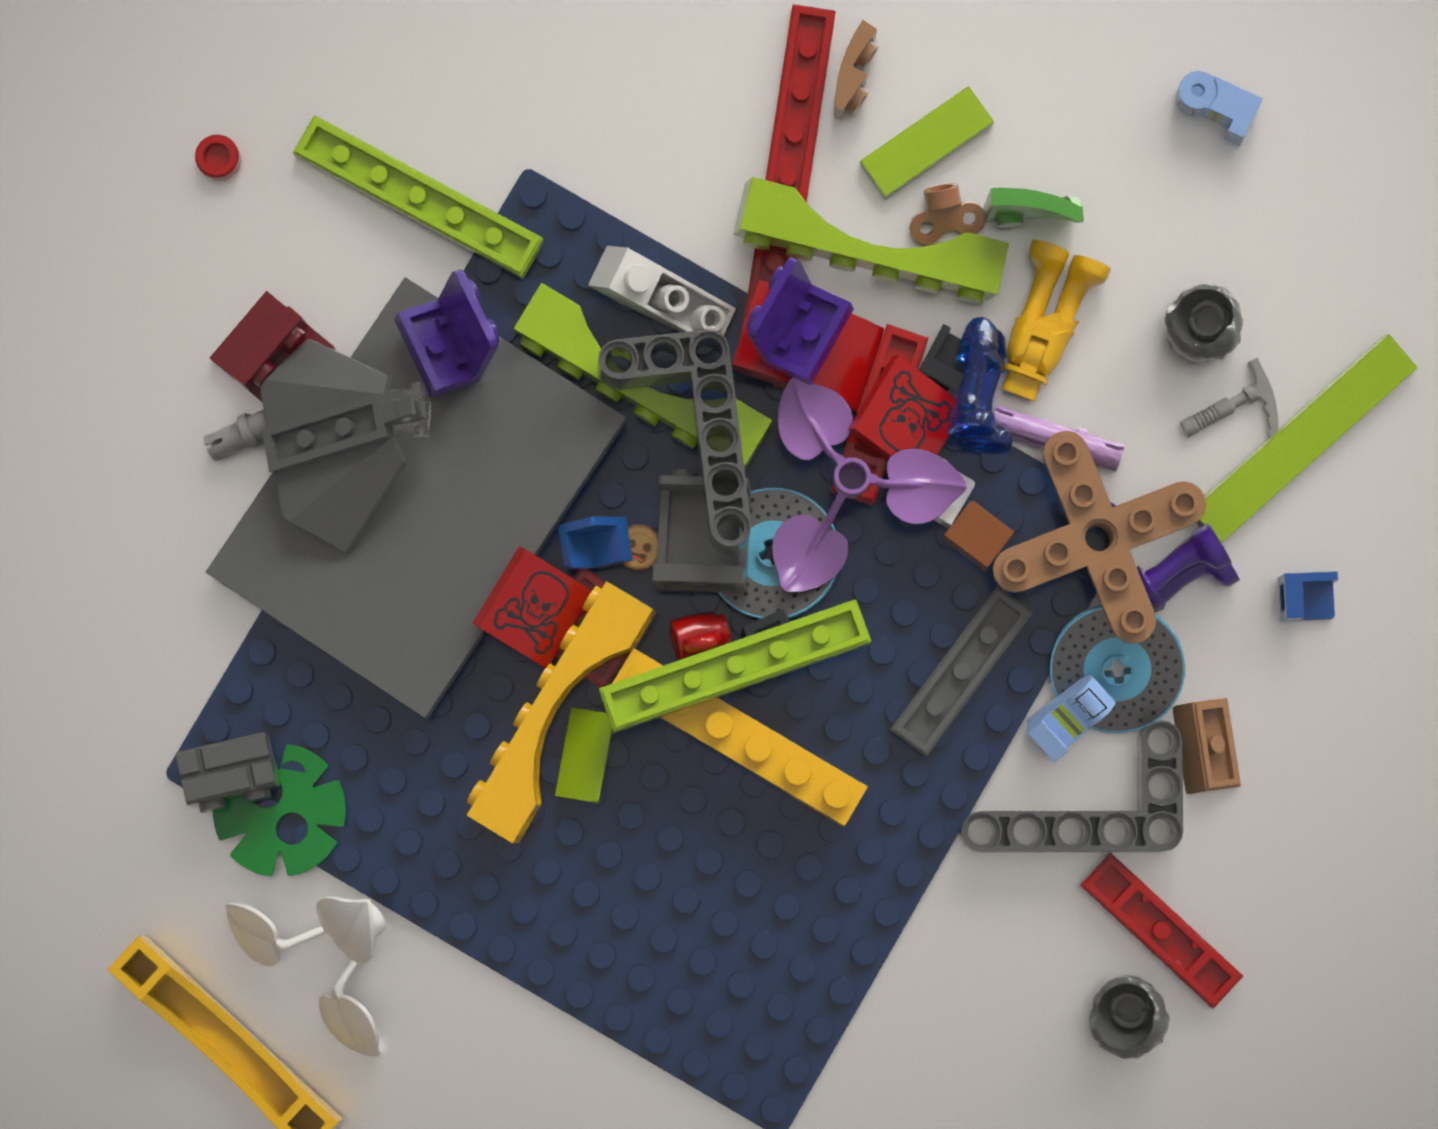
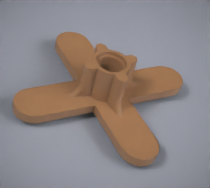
(1126, 525)

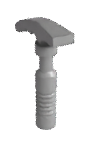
(1226, 406)

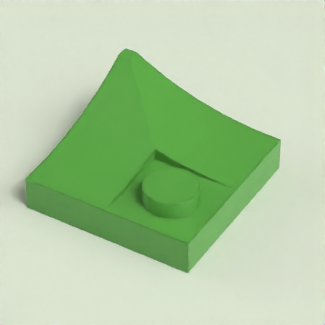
(1012, 205)

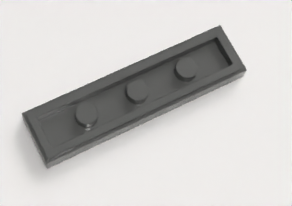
(961, 671)

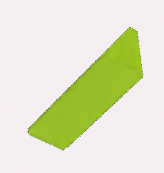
(584, 756)

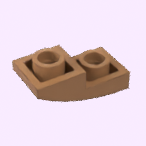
(850, 80)

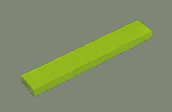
(418, 197)
(1306, 436)
(734, 666)

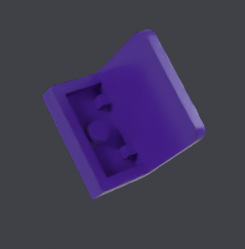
(797, 323)
(449, 336)

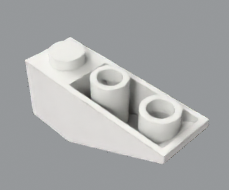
(658, 292)

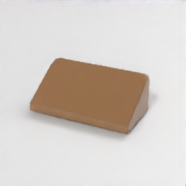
(1207, 746)

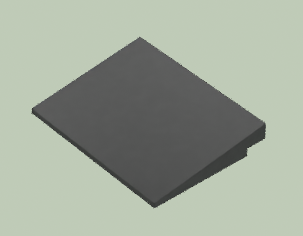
(484, 482)

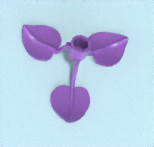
(918, 485)

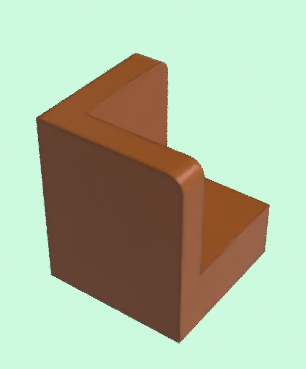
(977, 535)

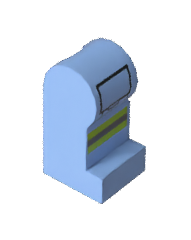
(1220, 101)
(1069, 716)

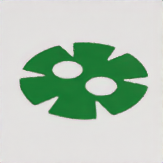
(315, 804)

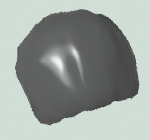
(1204, 323)
(1128, 1017)

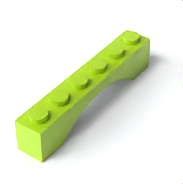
(782, 218)
(559, 329)

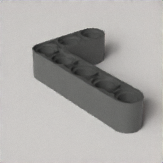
(707, 419)
(1093, 822)

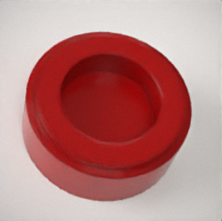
(217, 157)

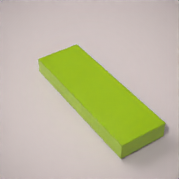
(926, 142)

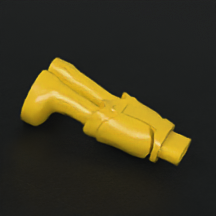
(1040, 341)

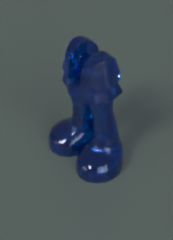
(972, 413)

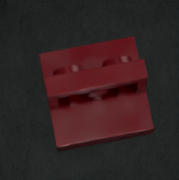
(263, 342)

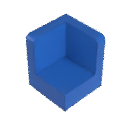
(595, 543)
(1307, 596)

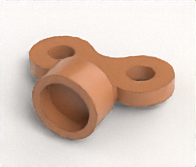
(945, 213)

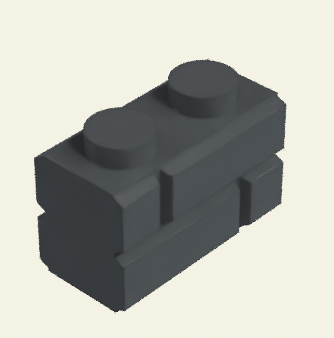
(228, 771)

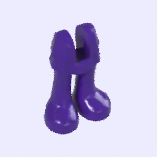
(1192, 559)

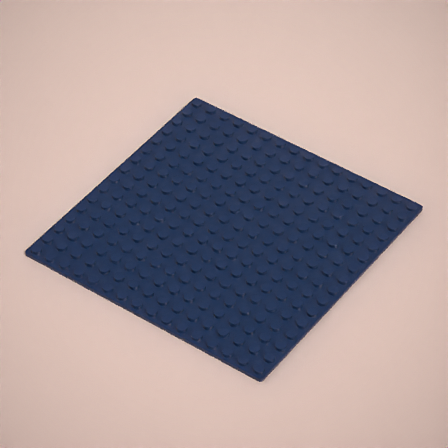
(696, 896)

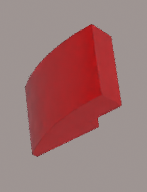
(844, 369)

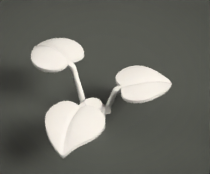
(353, 930)

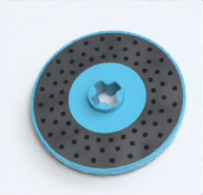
(764, 594)
(1146, 687)

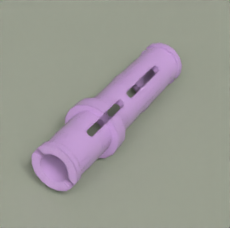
(1038, 431)

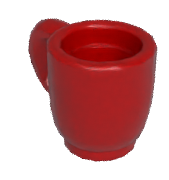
(698, 633)

